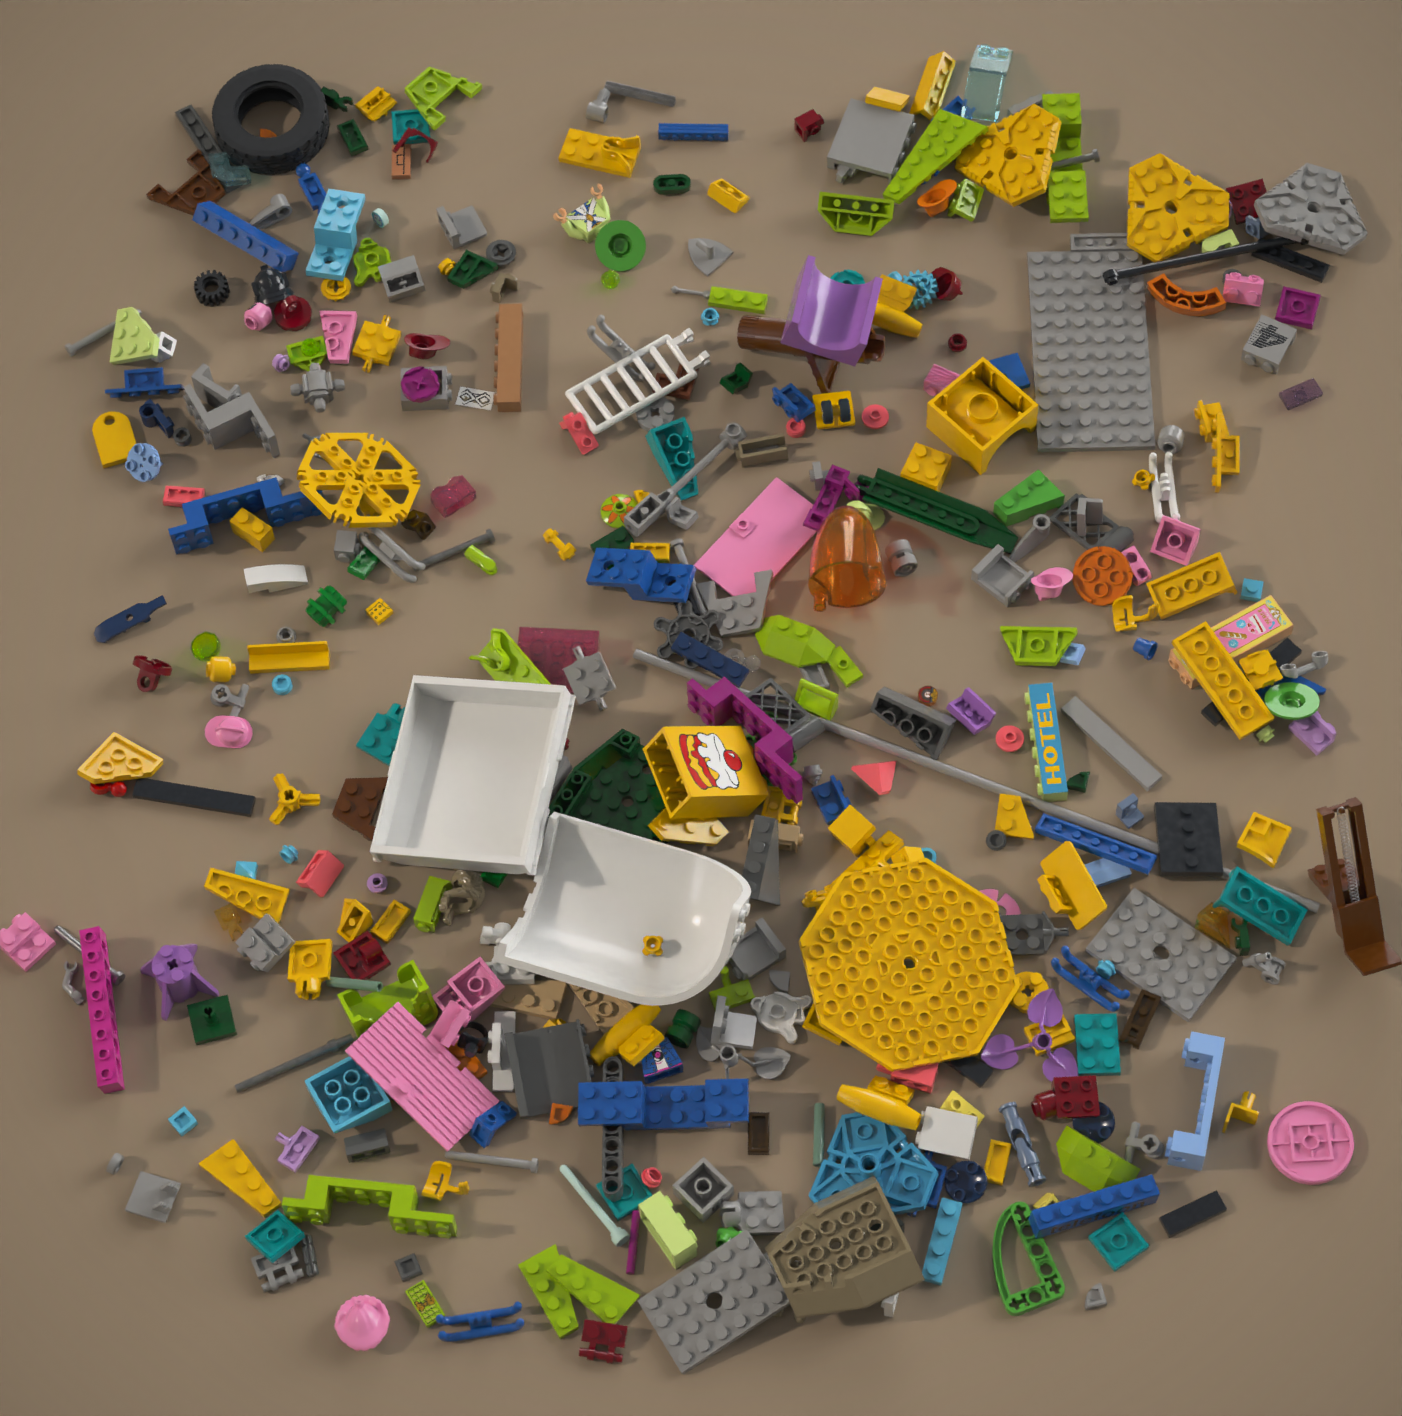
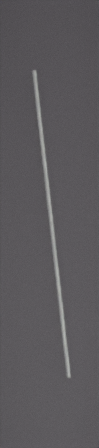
(948, 770)

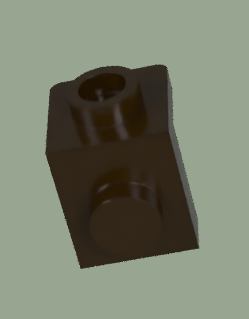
(419, 523)

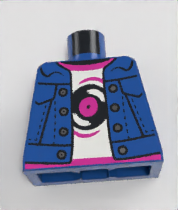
(661, 1062)

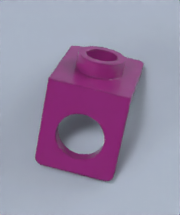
(852, 491)

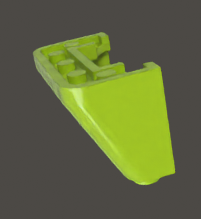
(409, 991)

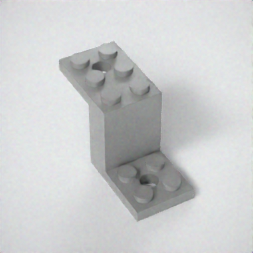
(231, 421)

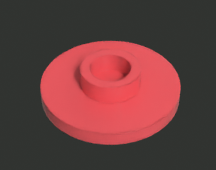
(875, 416)
(1009, 738)

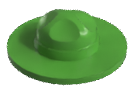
(620, 245)
(1292, 700)

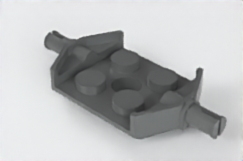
(1039, 932)

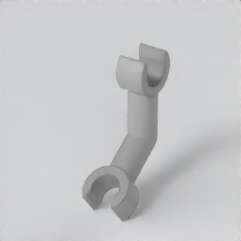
(66, 985)

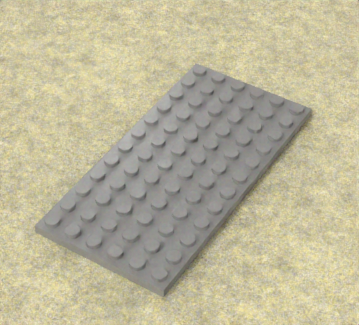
(1089, 353)

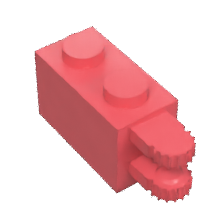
(918, 1078)

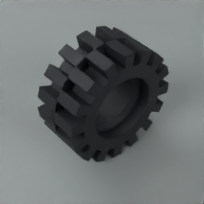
(211, 279)

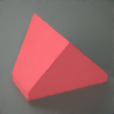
(877, 775)

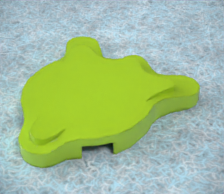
(367, 261)

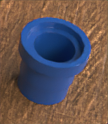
(1145, 648)

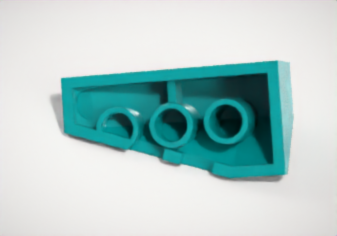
(674, 453)

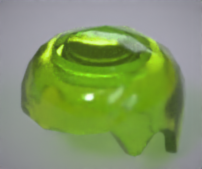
(205, 646)

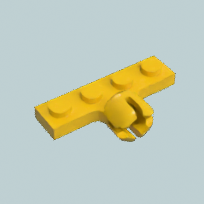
(877, 854)

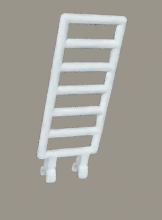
(673, 344)

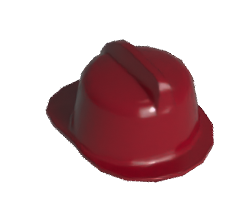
(948, 284)
(425, 346)

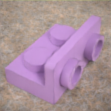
(1313, 732)

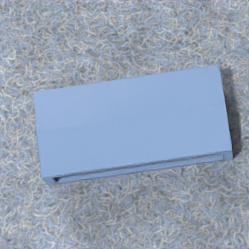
(1107, 872)

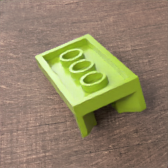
(507, 661)

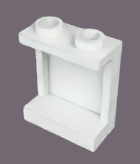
(947, 1132)

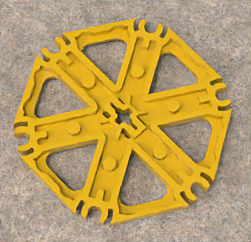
(344, 476)

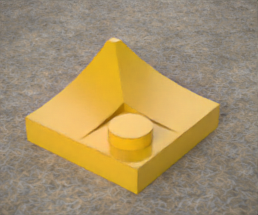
(1264, 838)

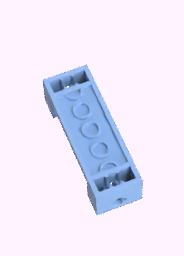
(1202, 1053)

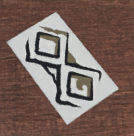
(475, 398)

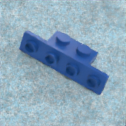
(144, 380)

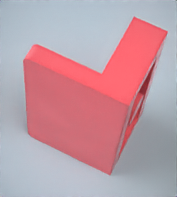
(320, 872)

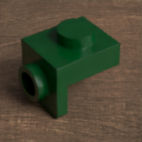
(737, 380)

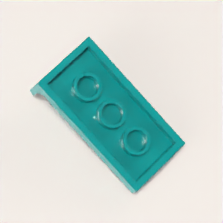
(1261, 905)

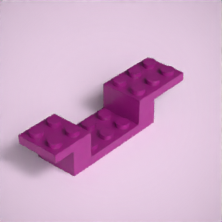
(774, 746)

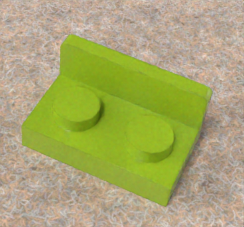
(965, 200)

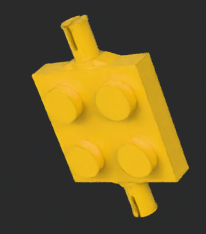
(376, 343)

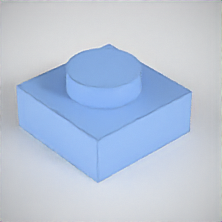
(1073, 654)

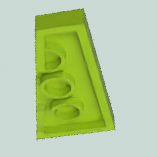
(599, 1294)

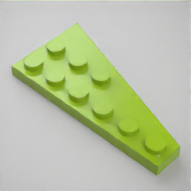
(933, 151)

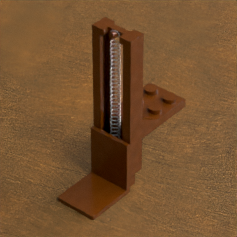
(1353, 891)

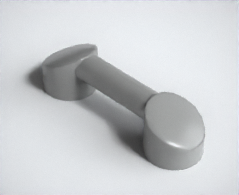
(1319, 660)

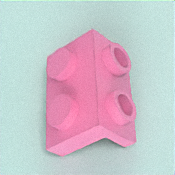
(1243, 289)
(450, 1022)

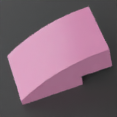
(472, 988)

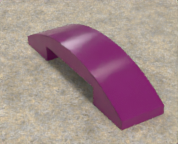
(827, 497)

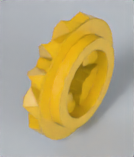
(328, 286)

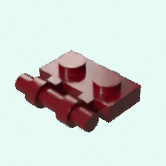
(606, 1334)

